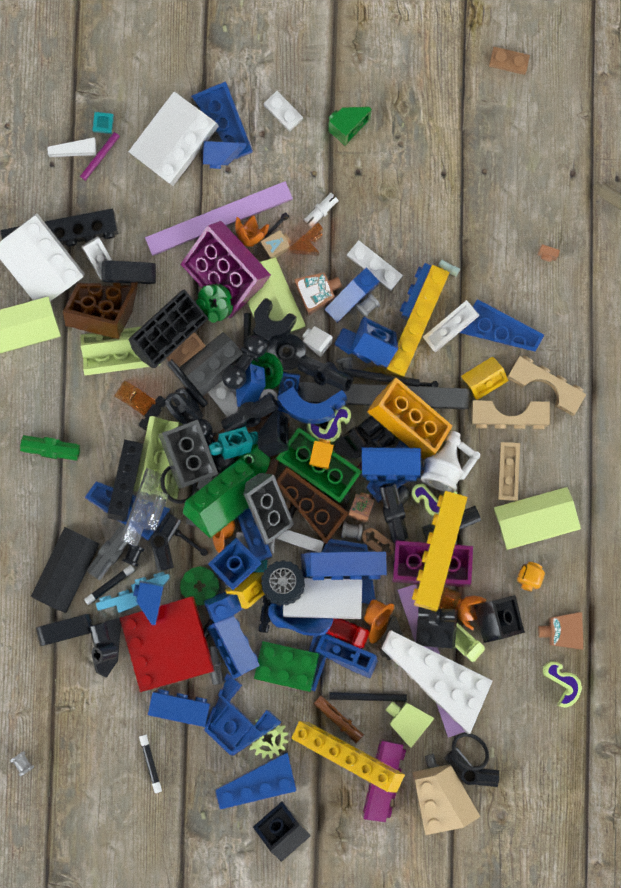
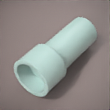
(448, 267)

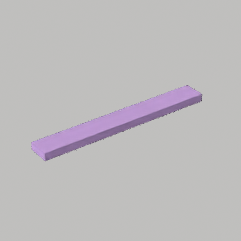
(227, 214)
(451, 727)

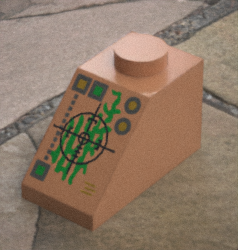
(361, 507)

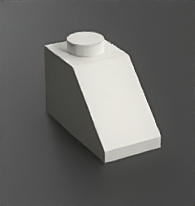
(317, 340)

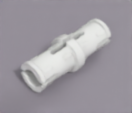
(321, 210)

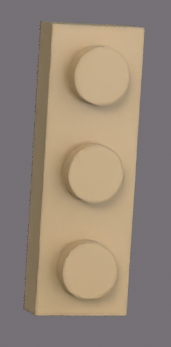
(509, 471)

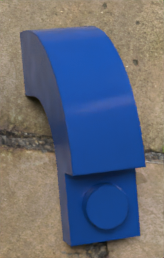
(310, 412)

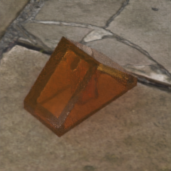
(134, 398)

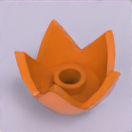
(249, 233)
(466, 609)

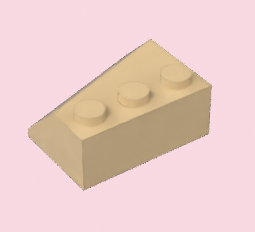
(443, 800)

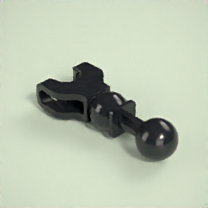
(257, 344)
(188, 410)

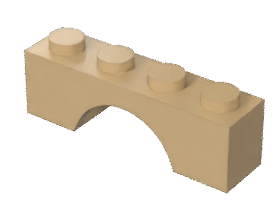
(567, 396)
(485, 414)

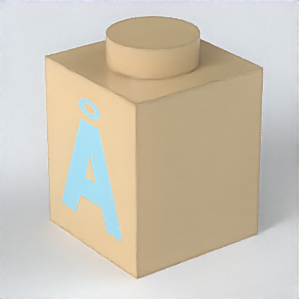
(276, 244)

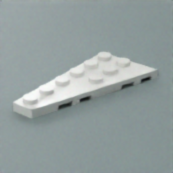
(445, 681)

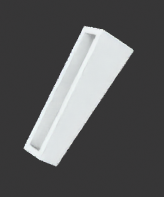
(77, 148)
(301, 541)

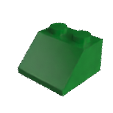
(348, 122)

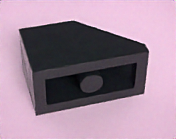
(274, 435)

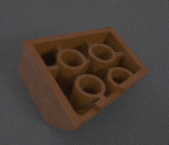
(100, 308)

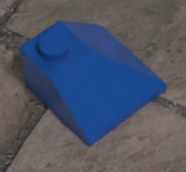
(234, 564)

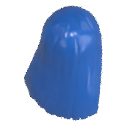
(304, 626)

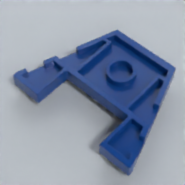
(344, 546)
(230, 726)

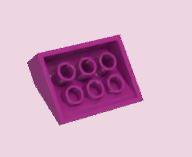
(224, 260)

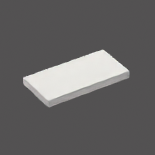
(328, 600)

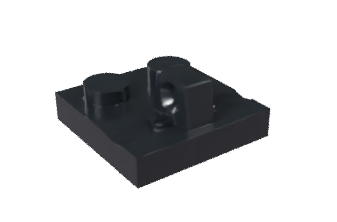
(436, 627)

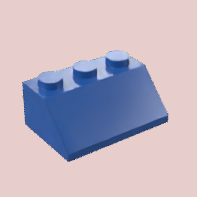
(391, 463)

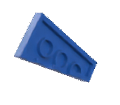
(220, 107)
(501, 328)
(101, 495)

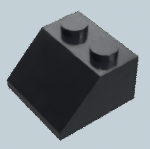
(499, 619)
(281, 831)

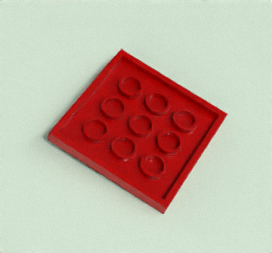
(171, 648)

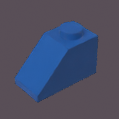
(221, 153)
(253, 387)
(148, 598)

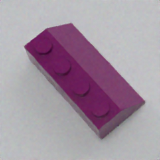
(409, 561)
(378, 801)

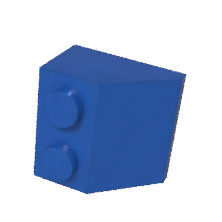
(375, 342)

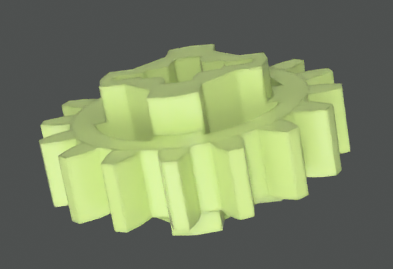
(274, 748)

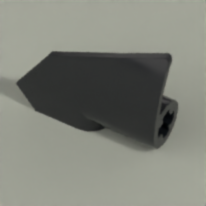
(359, 437)
(106, 645)

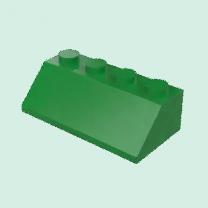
(333, 481)
(220, 499)

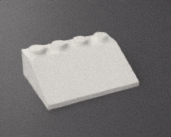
(173, 138)
(39, 260)

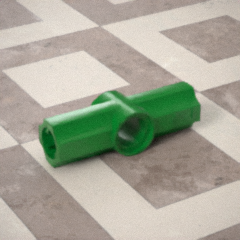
(50, 448)

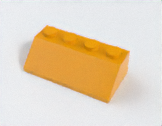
(410, 418)

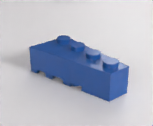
(344, 564)
(262, 782)

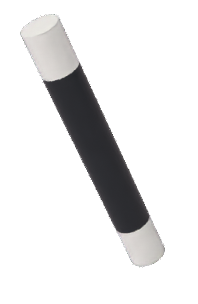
(108, 585)
(150, 763)

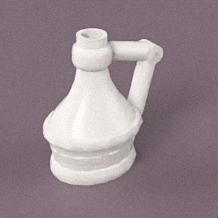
(443, 469)

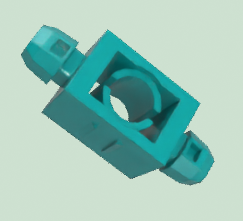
(226, 446)

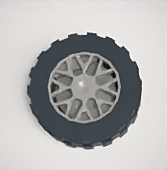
(283, 583)

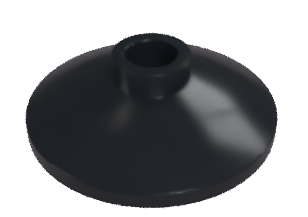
(290, 359)

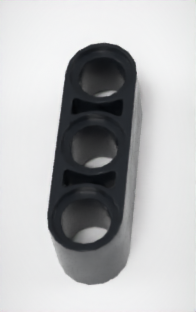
(128, 272)
(64, 629)

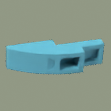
(126, 600)

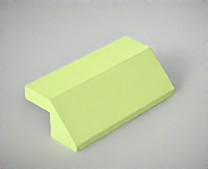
(279, 293)
(27, 324)
(109, 354)
(154, 456)
(537, 518)

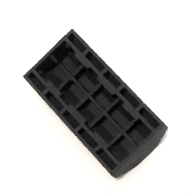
(167, 329)
(65, 570)

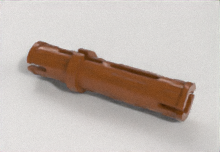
(335, 716)

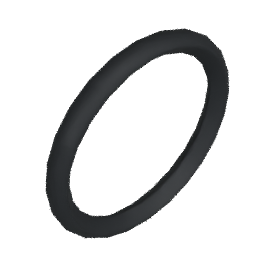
(164, 490)
(459, 760)

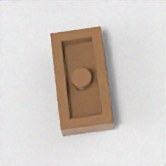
(509, 60)
(186, 350)

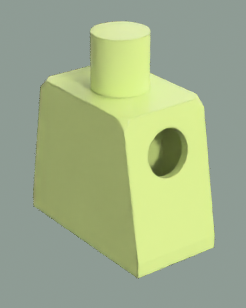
(408, 721)

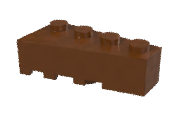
(314, 505)

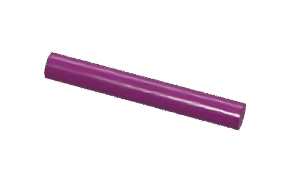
(99, 156)

